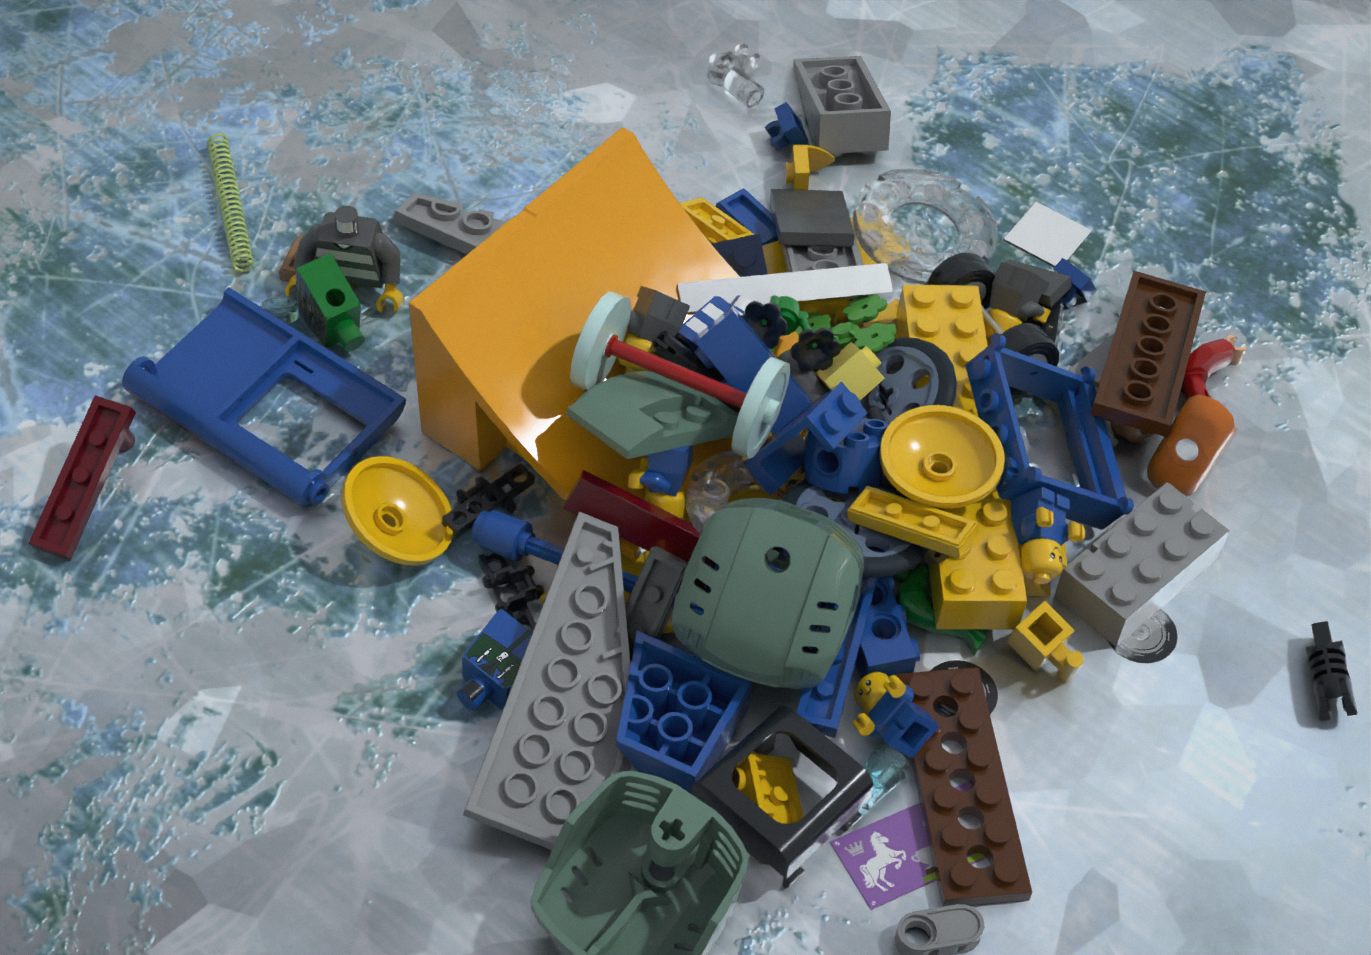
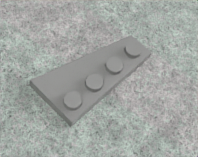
(446, 222)

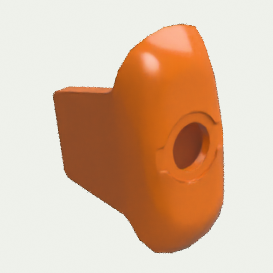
(1211, 429)

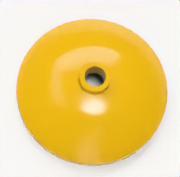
(943, 442)
(396, 510)

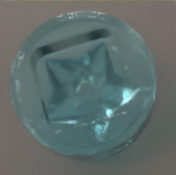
(282, 307)

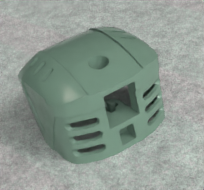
(762, 615)
(622, 908)

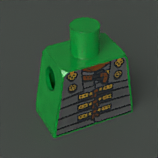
(329, 303)

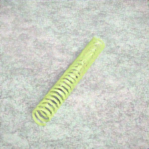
(221, 192)

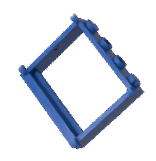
(1101, 490)

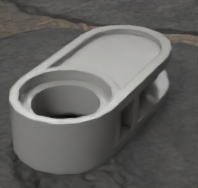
(950, 930)

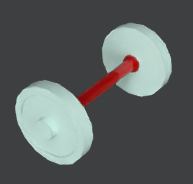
(603, 342)

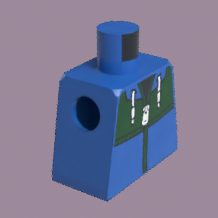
(493, 661)

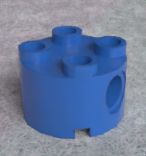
(852, 461)

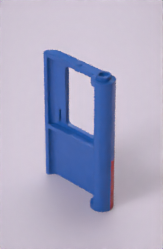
(232, 365)

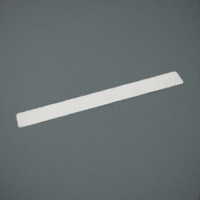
(797, 285)

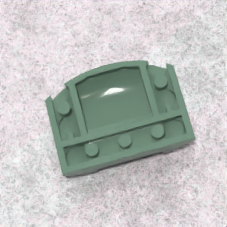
(650, 414)

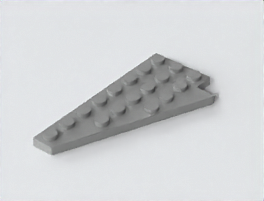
(565, 699)

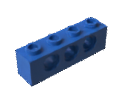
(887, 620)

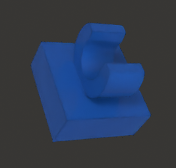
(786, 129)
(1081, 283)

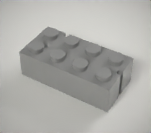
(1141, 564)

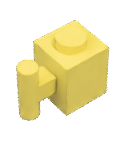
(855, 369)

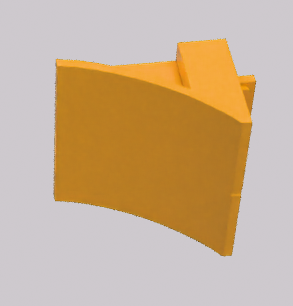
(507, 317)

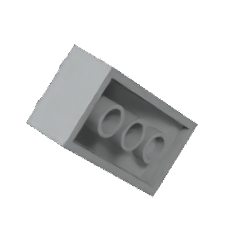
(843, 105)

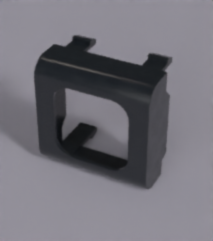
(765, 839)

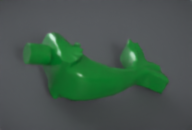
(920, 610)

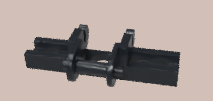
(493, 491)
(505, 575)

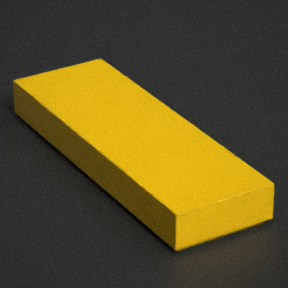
(913, 522)

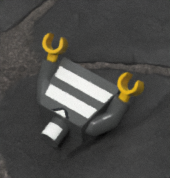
(359, 249)

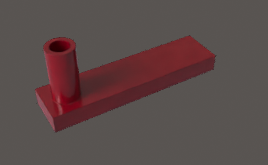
(83, 476)
(635, 518)

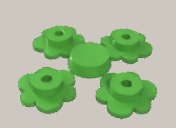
(861, 310)

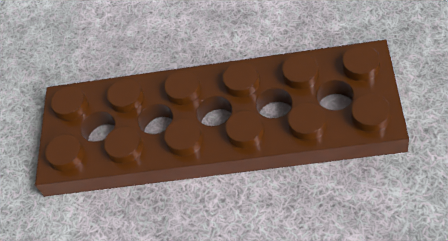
(1130, 356)
(988, 800)

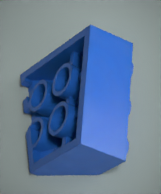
(678, 712)

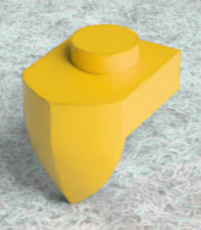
(803, 161)

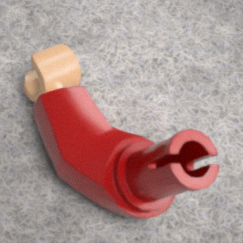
(1207, 360)

